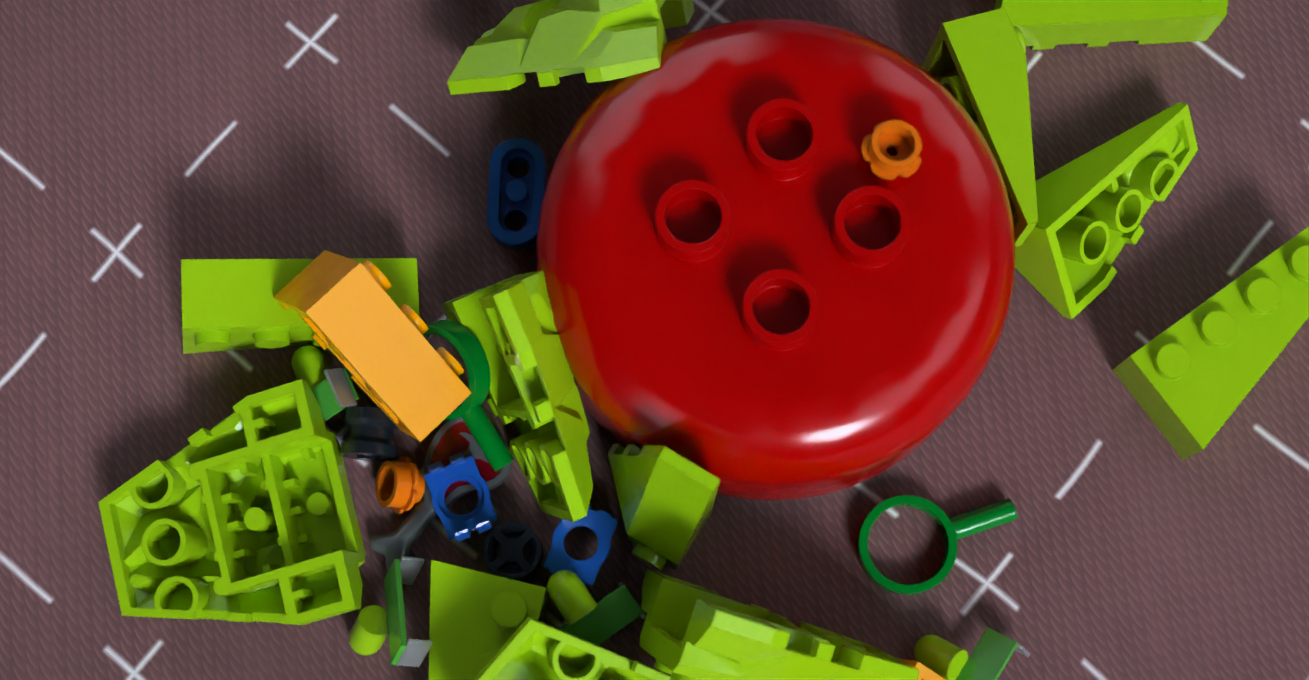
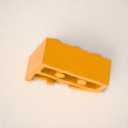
(377, 341)

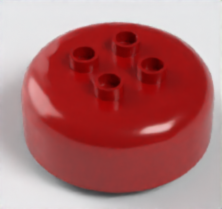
(749, 276)

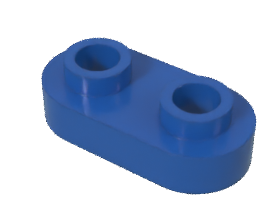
(513, 195)

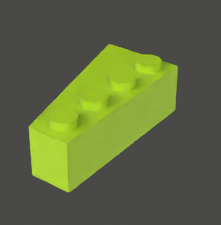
(1106, 21)
(233, 304)
(1218, 352)
(475, 617)

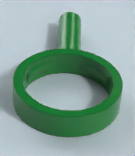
(479, 385)
(951, 528)

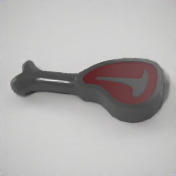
(448, 441)

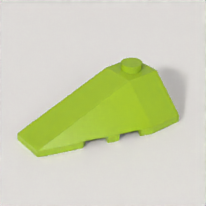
(986, 72)
(1097, 207)
(661, 501)

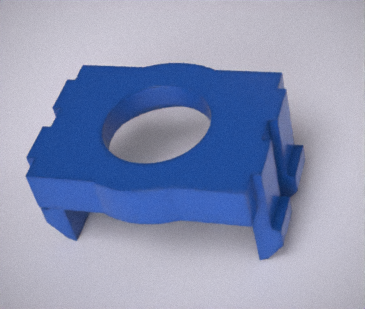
(439, 480)
(602, 525)

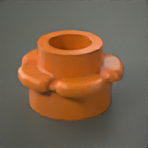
(901, 137)
(399, 484)

